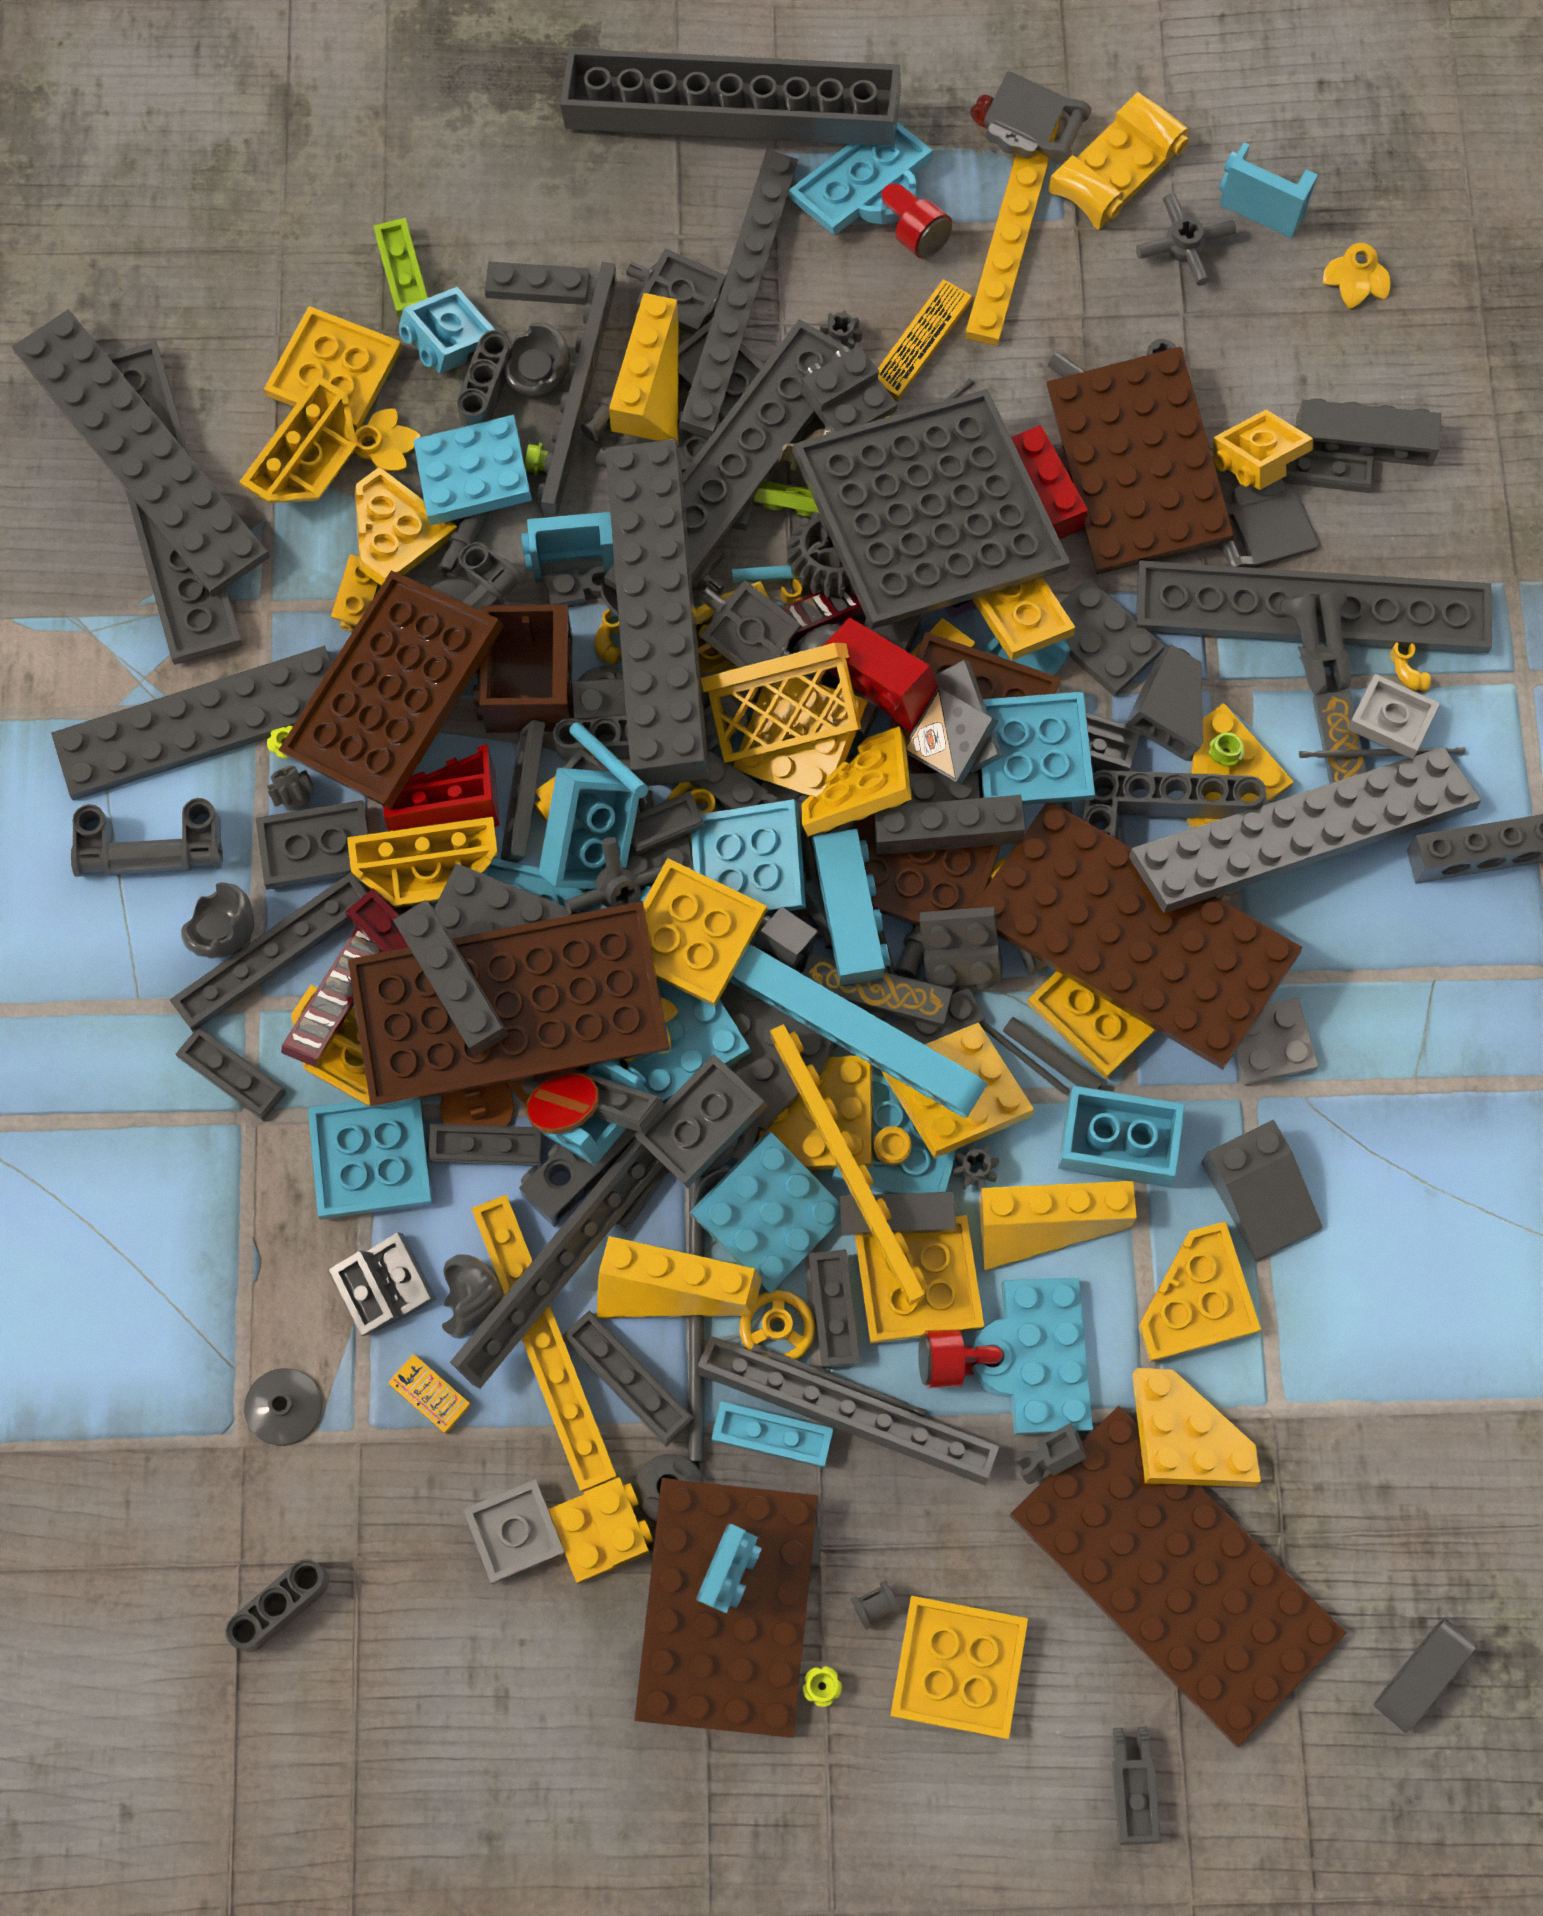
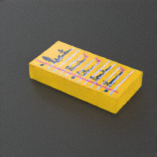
(429, 1394)

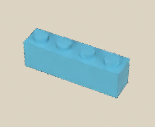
(849, 907)

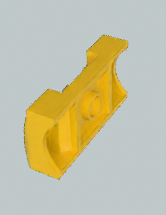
(1120, 160)

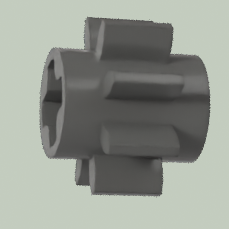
(842, 329)
(290, 788)
(973, 1156)

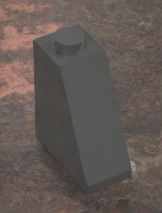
(1171, 703)

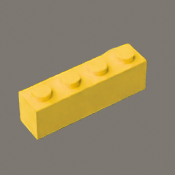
(648, 379)
(1046, 1218)
(658, 1281)

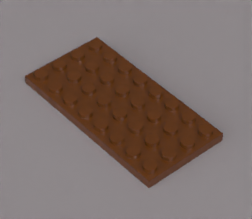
(950, 876)
(1090, 916)
(563, 987)
(1179, 1580)

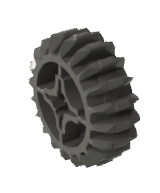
(819, 566)

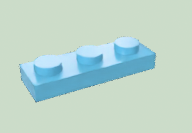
(772, 1434)

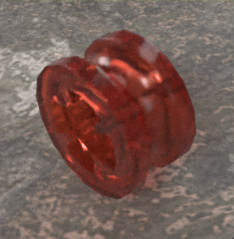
(980, 109)

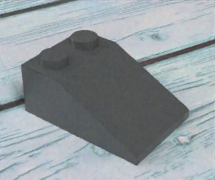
(1262, 1189)

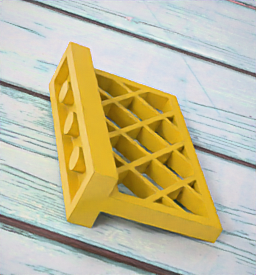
(775, 671)

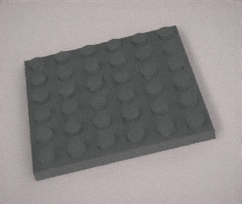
(930, 508)

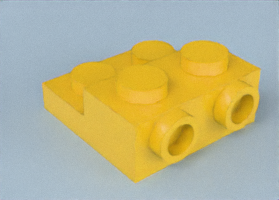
(1259, 449)
(601, 1530)

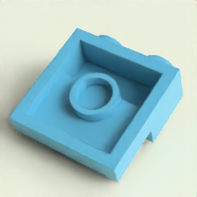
(443, 329)
(722, 1580)

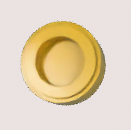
(892, 1146)

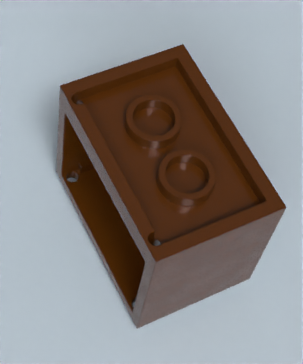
(526, 669)

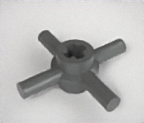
(1186, 239)
(615, 883)

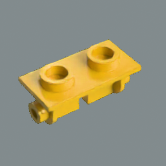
(353, 595)

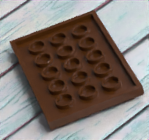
(1140, 460)
(391, 688)
(736, 1665)

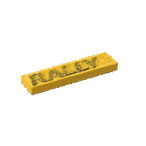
(922, 338)

